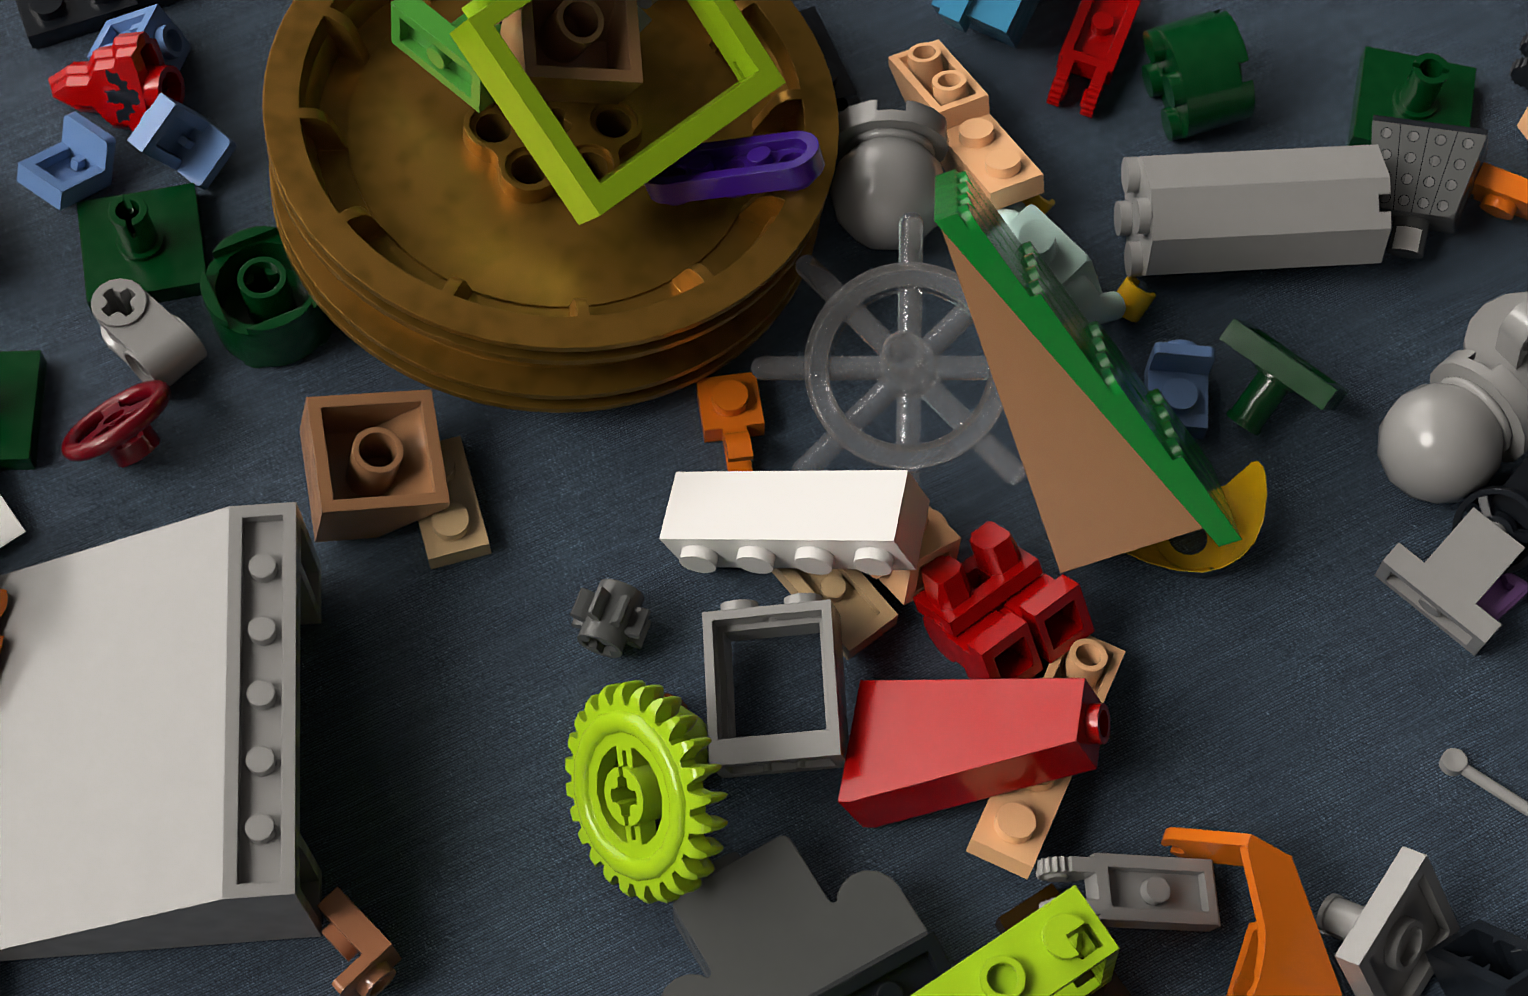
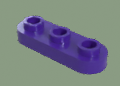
(740, 168)

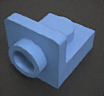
(156, 25)
(1181, 375)

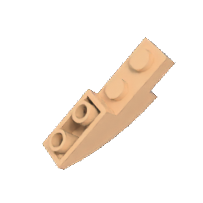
(976, 140)
(1019, 821)

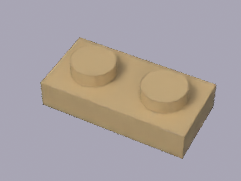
(458, 530)
(861, 607)

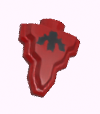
(119, 80)

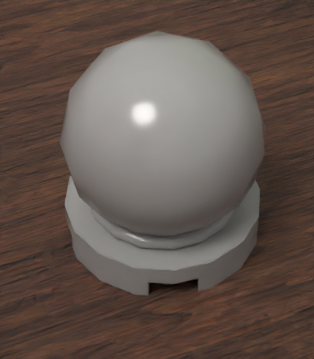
(887, 170)
(1455, 431)

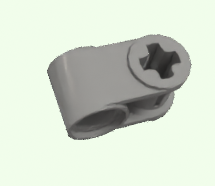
(144, 332)

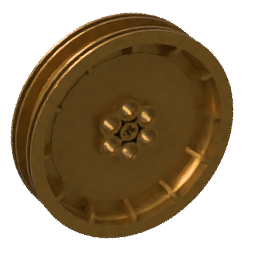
(485, 287)

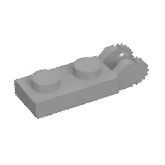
(1141, 889)

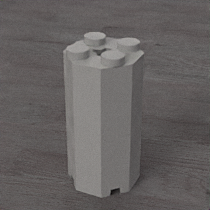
(1253, 210)

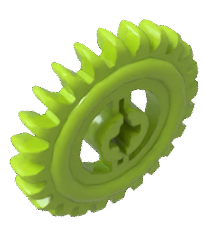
(652, 782)

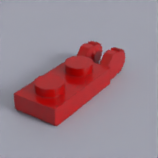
(1093, 49)

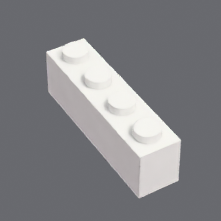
(796, 520)

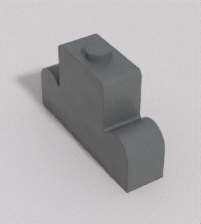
(773, 932)

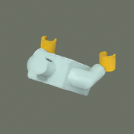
(1073, 265)

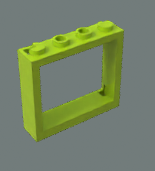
(550, 144)
(1037, 956)

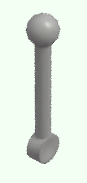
(1455, 762)

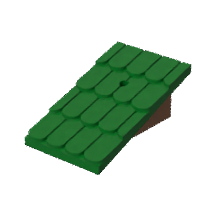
(1095, 443)

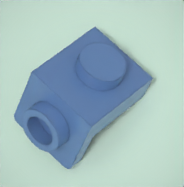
(182, 141)
(72, 167)

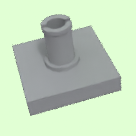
(1390, 934)

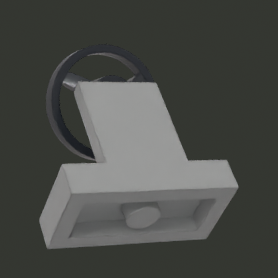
(1461, 569)

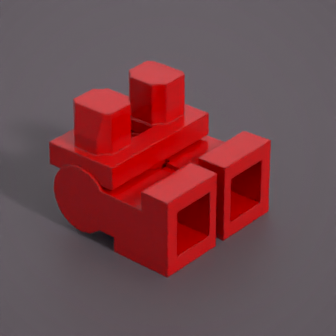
(1000, 608)

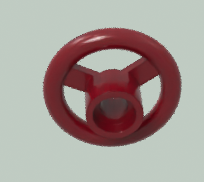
(120, 425)

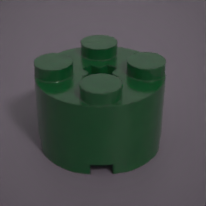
(1198, 74)
(260, 301)

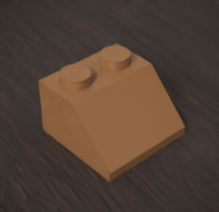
(578, 48)
(371, 462)

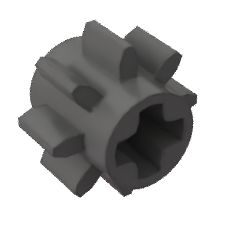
(610, 618)

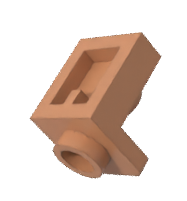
(355, 934)

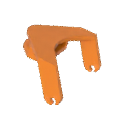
(1283, 946)

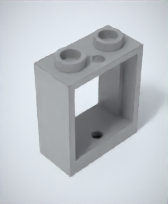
(775, 752)

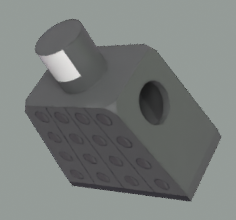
(1430, 177)

